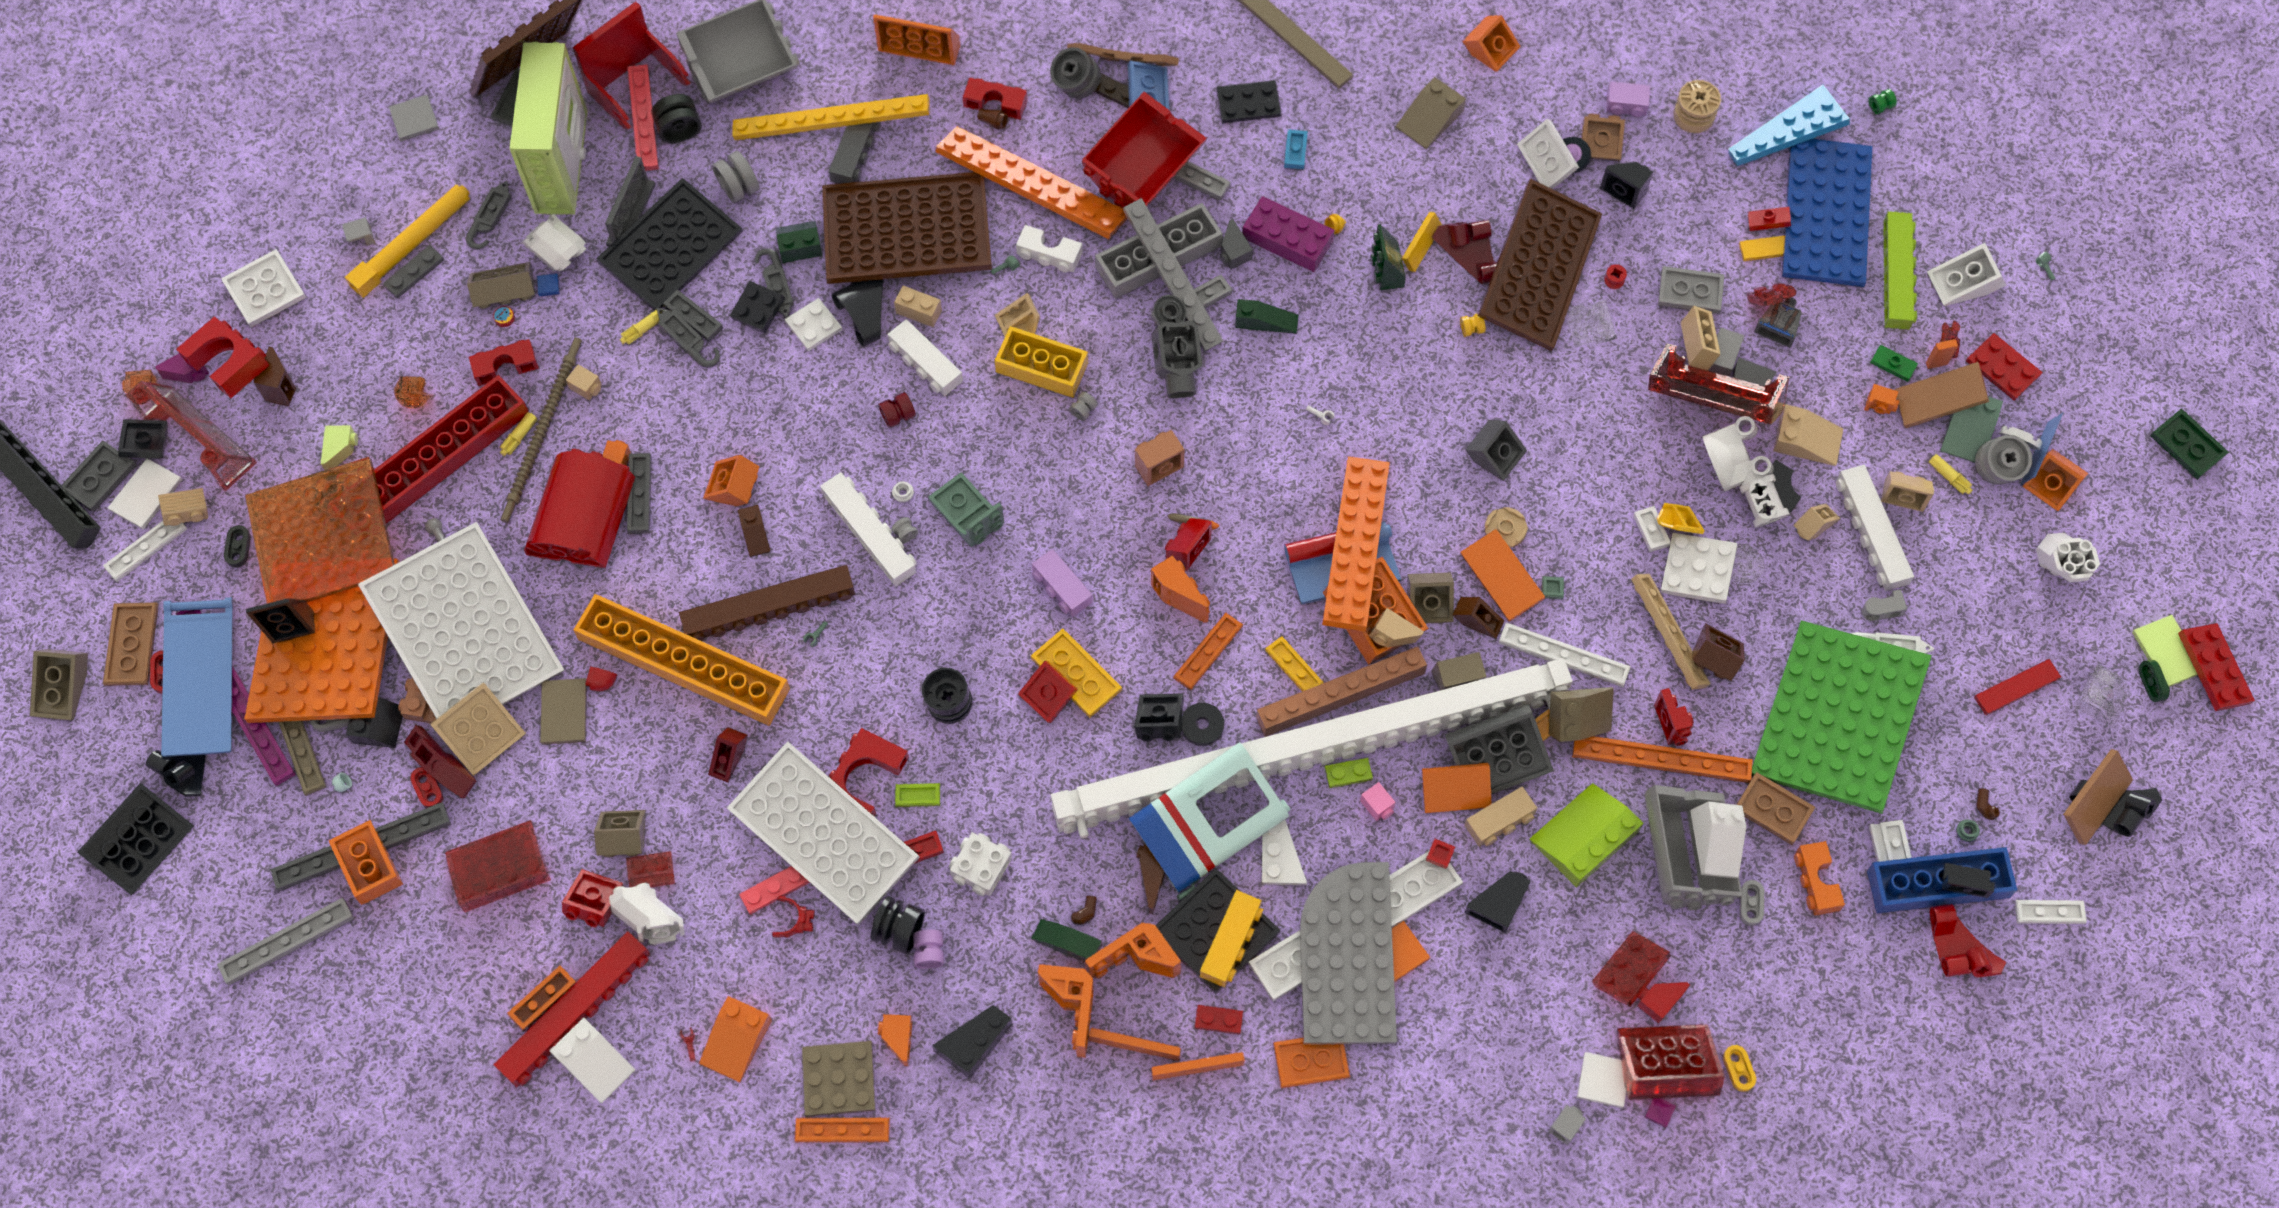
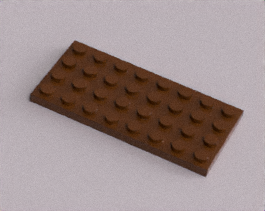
(1540, 265)

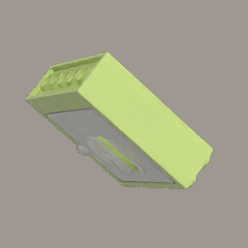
(549, 128)

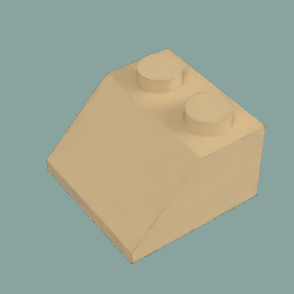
(1907, 491)

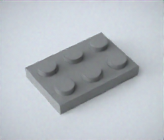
(1690, 288)

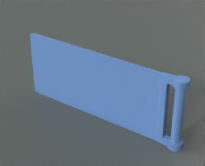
(197, 679)

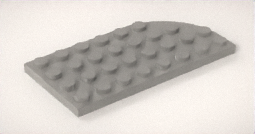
(1348, 958)

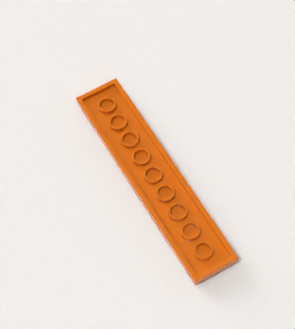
(1032, 182)
(1356, 544)

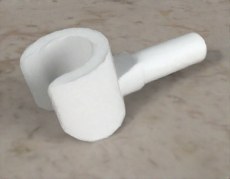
(1321, 415)

